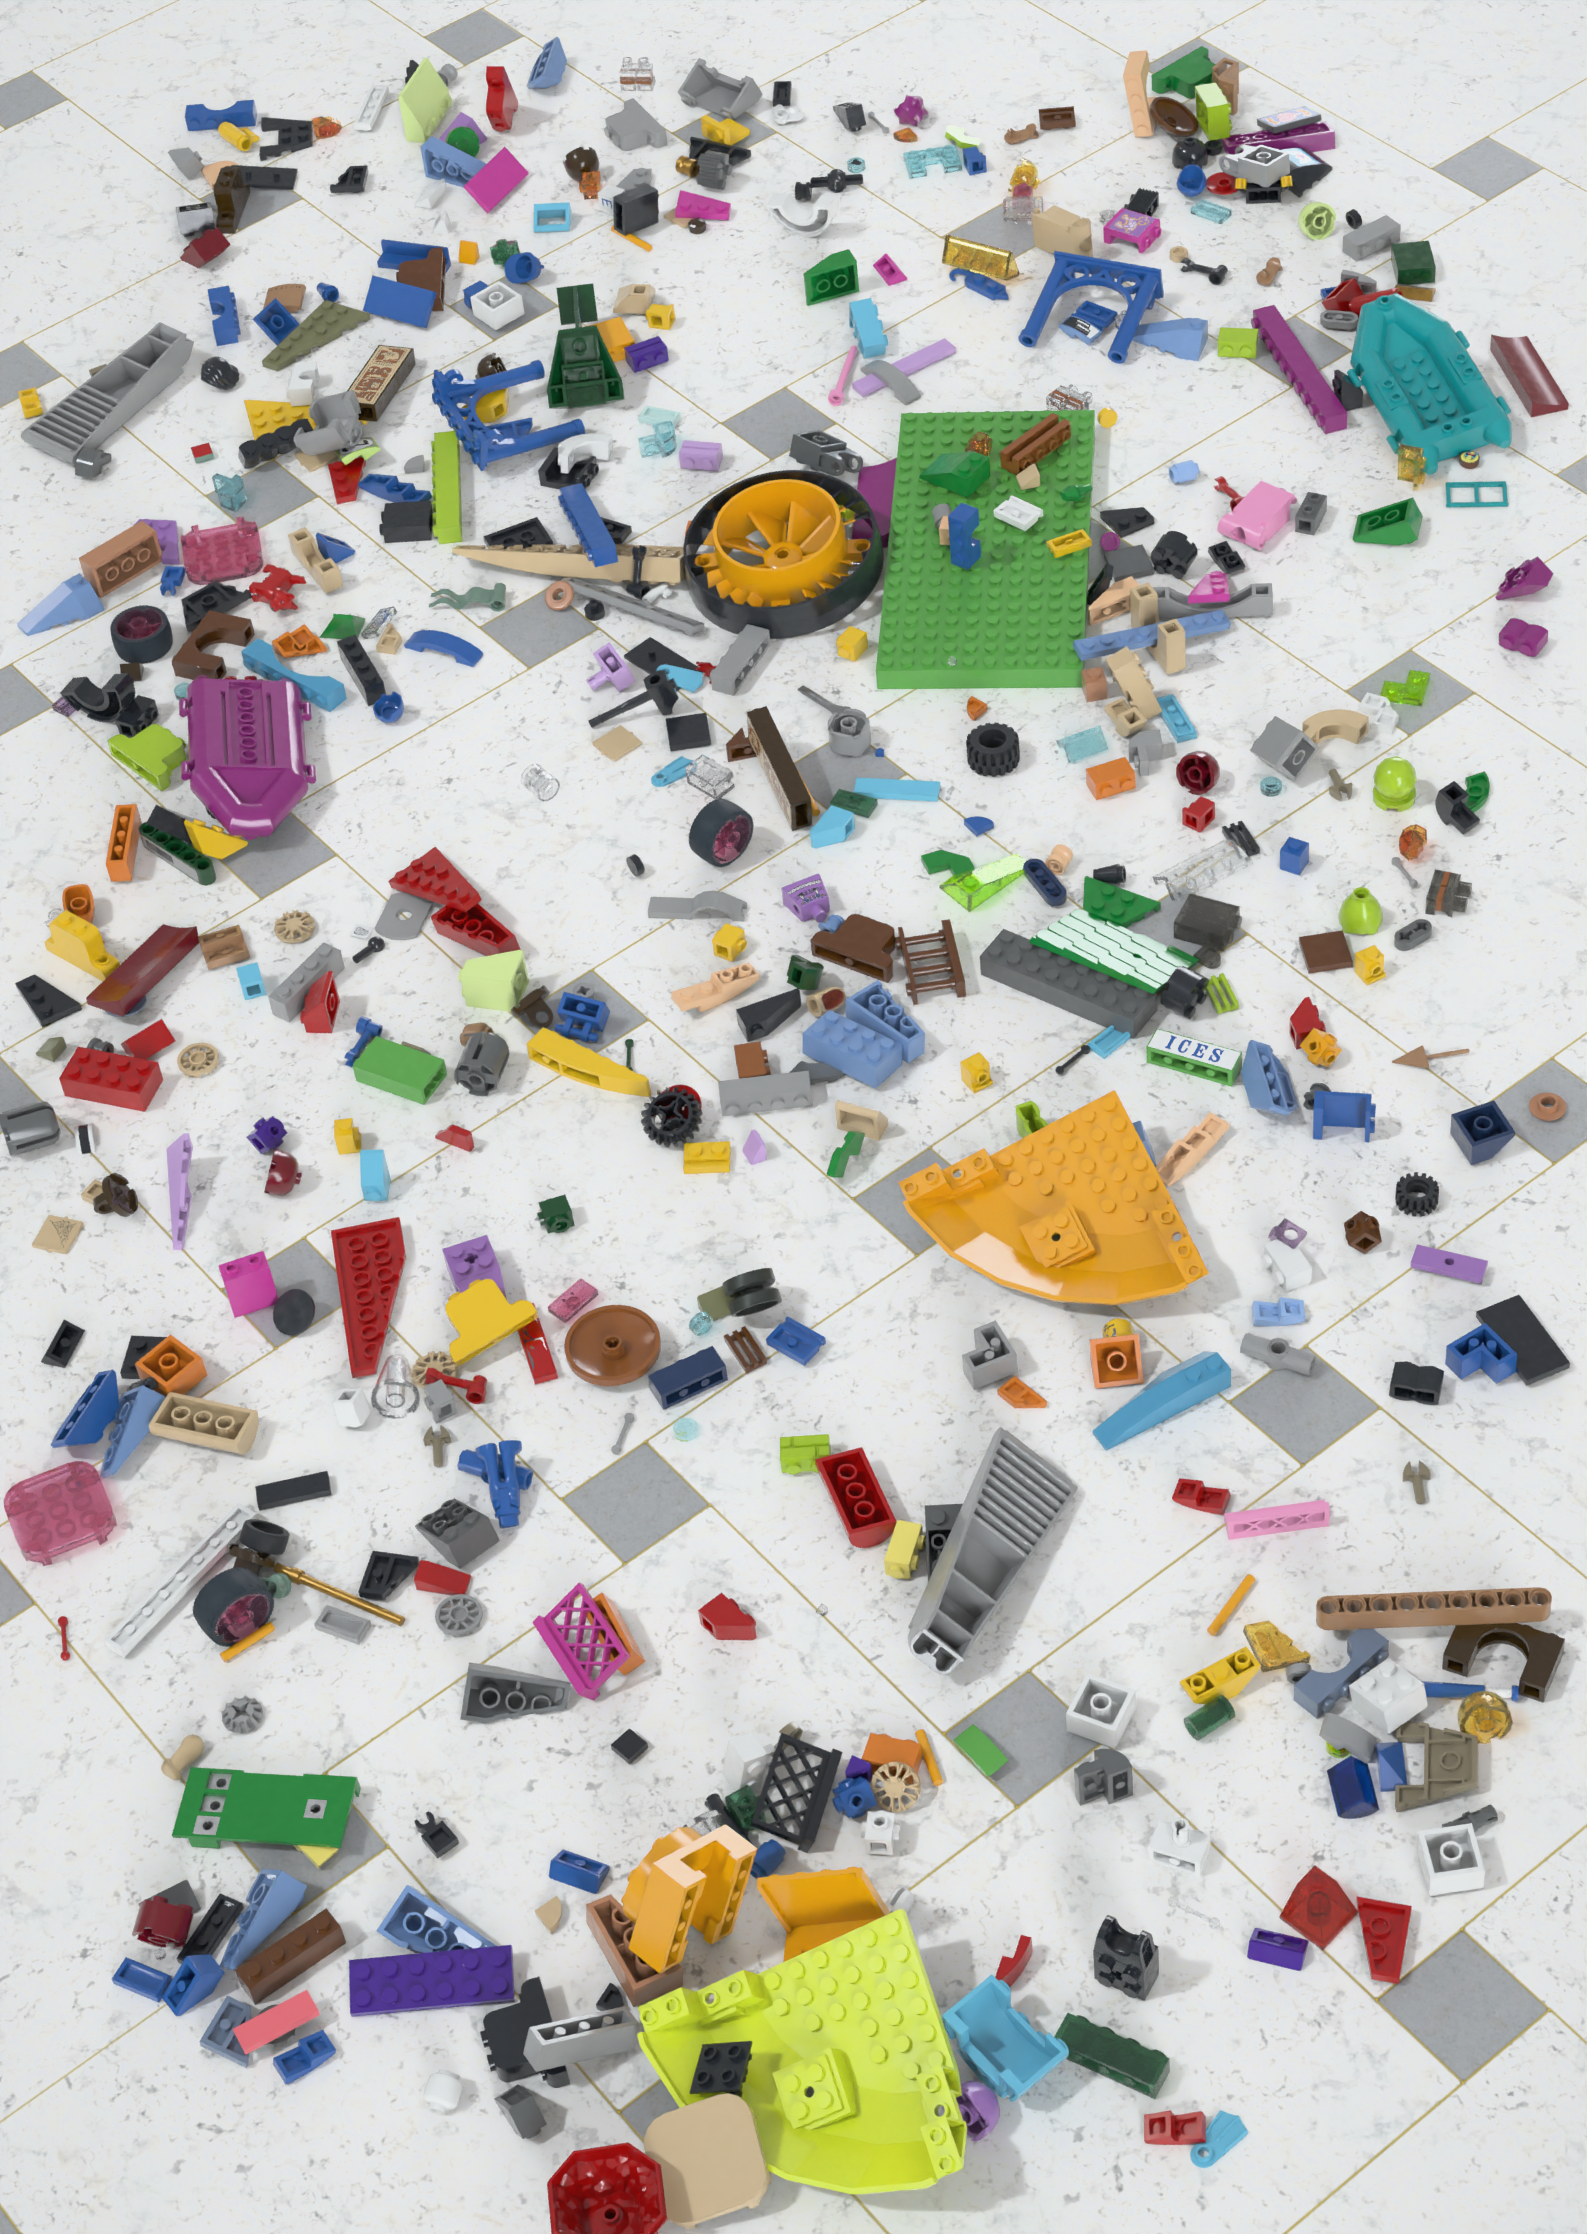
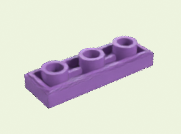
(1449, 1264)

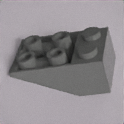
(938, 1523)
(458, 1532)

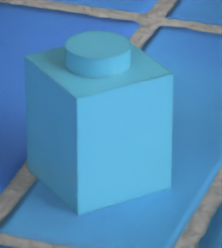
(251, 981)

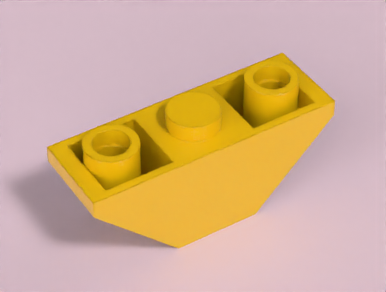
(492, 406)
(213, 840)
(1223, 1677)

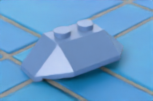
(548, 66)
(1267, 1081)

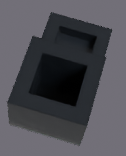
(1452, 808)

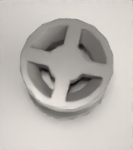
(584, 990)

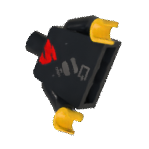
(1256, 194)

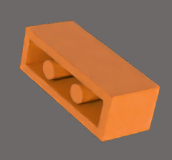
(619, 1626)

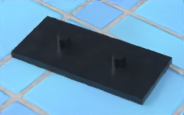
(268, 177)
(652, 654)

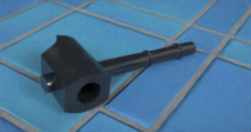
(658, 688)

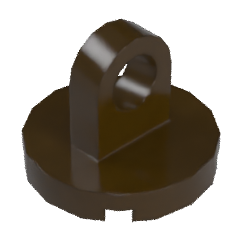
(533, 1004)
(116, 1197)
(250, 1558)

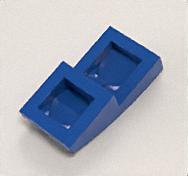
(309, 2054)

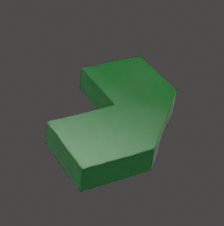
(943, 860)
(840, 1156)

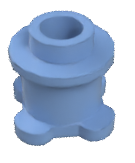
(832, 924)

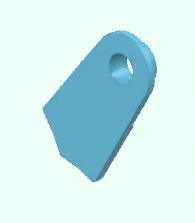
(685, 678)
(671, 772)
(1221, 2136)

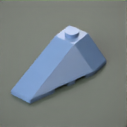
(1180, 336)
(67, 602)
(132, 1425)
(271, 1902)
(427, 1927)

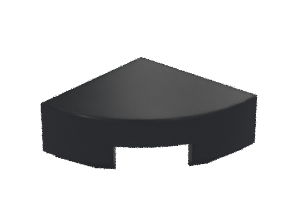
(610, 1999)

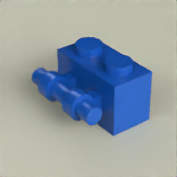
(581, 1012)

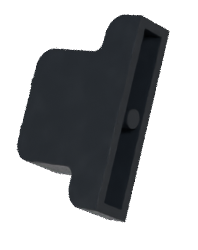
(507, 2034)

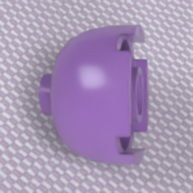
(978, 2108)

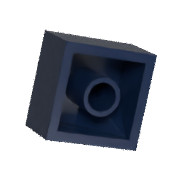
(1481, 1131)

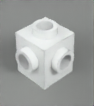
(880, 1832)

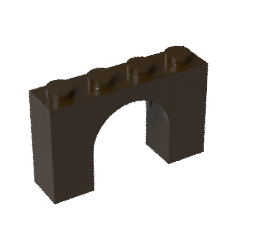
(1540, 1649)

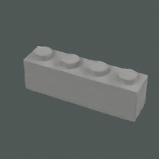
(740, 660)
(290, 995)
(765, 1093)
(580, 2038)

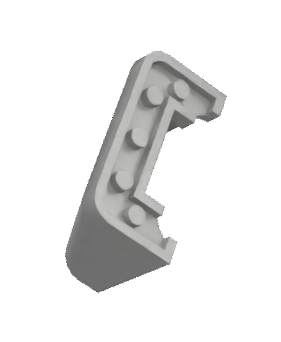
(718, 92)

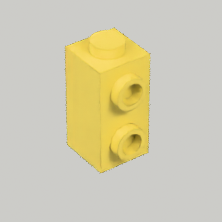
(904, 1549)

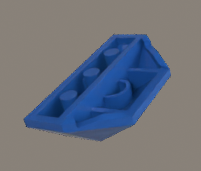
(91, 1413)

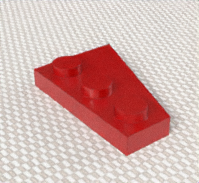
(346, 479)
(1384, 1936)

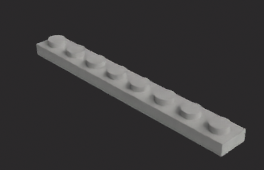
(638, 607)

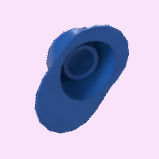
(522, 268)

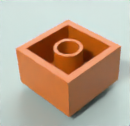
(172, 1366)

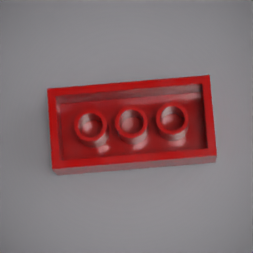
(111, 1079)

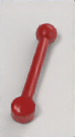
(63, 1622)

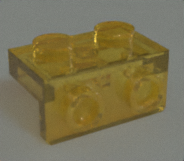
(1411, 465)

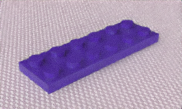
(431, 1980)

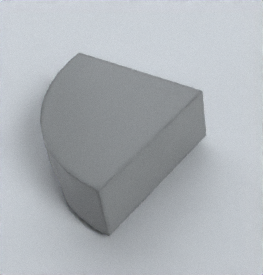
(415, 465)

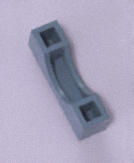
(1320, 1691)

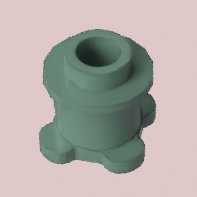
(278, 1585)

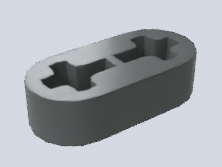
(1409, 937)

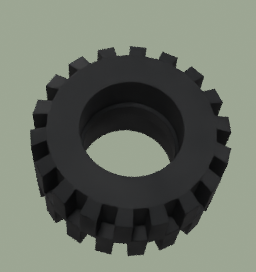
(993, 749)

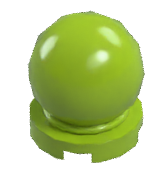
(1394, 784)

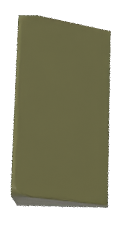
(715, 1303)

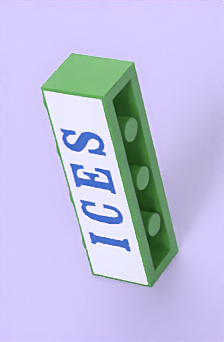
(1194, 1057)

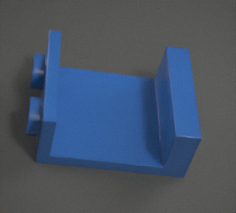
(1343, 1110)

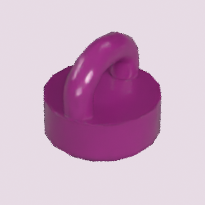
(1109, 541)

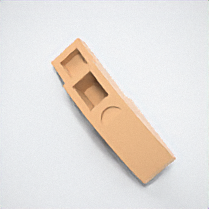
(719, 989)

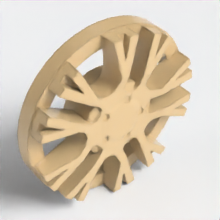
(294, 927)
(198, 1059)
(446, 1366)
(896, 1786)

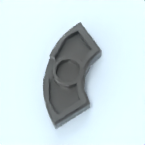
(819, 1072)

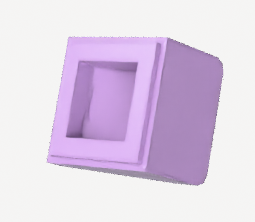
(755, 1148)

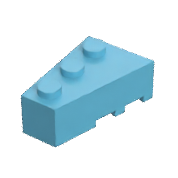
(867, 328)

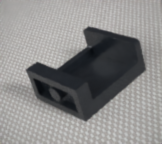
(581, 472)

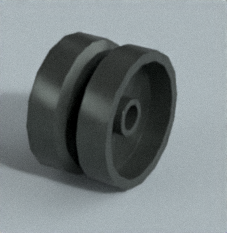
(752, 1292)

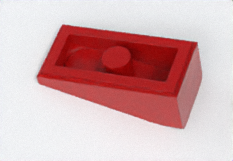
(440, 1579)

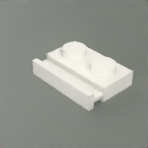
(1018, 513)

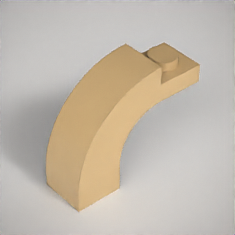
(1336, 724)

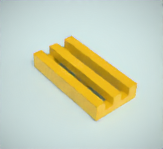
(1069, 543)

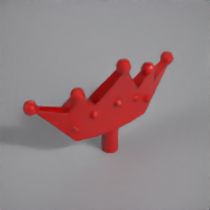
(705, 667)

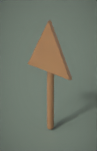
(1418, 1057)

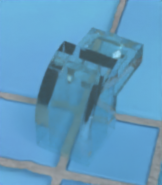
(662, 441)
(230, 491)

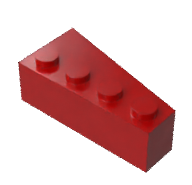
(475, 930)

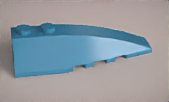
(1166, 1397)

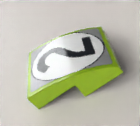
(366, 447)

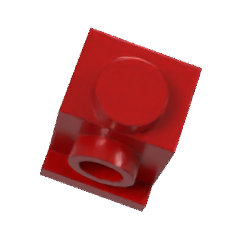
(1199, 814)

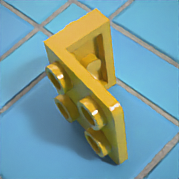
(723, 132)

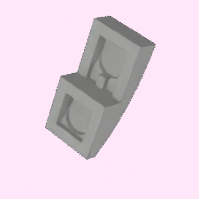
(1365, 283)
(1346, 1734)

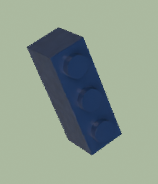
(687, 1377)

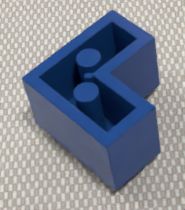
(1483, 1351)

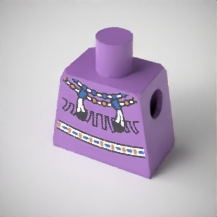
(807, 899)

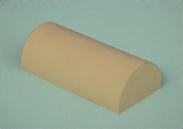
(205, 1423)

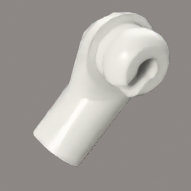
(656, 592)

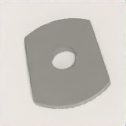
(395, 929)

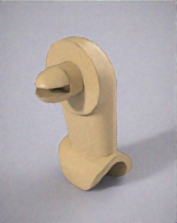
(189, 1750)

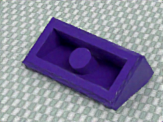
(1277, 1949)

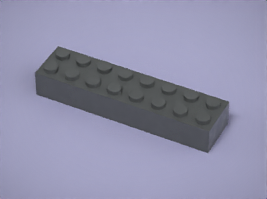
(1067, 984)

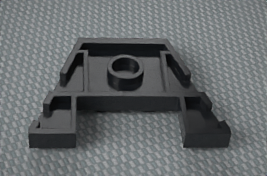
(292, 136)

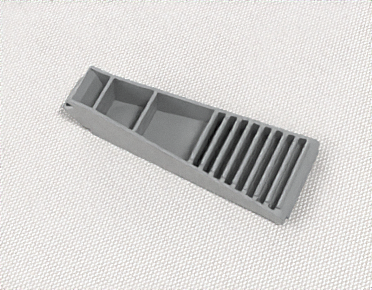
(111, 395)
(991, 1542)

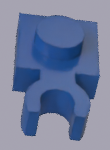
(171, 577)

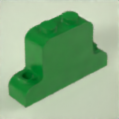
(1184, 74)

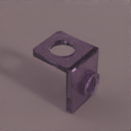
(1278, 1233)

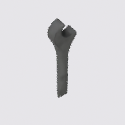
(833, 708)

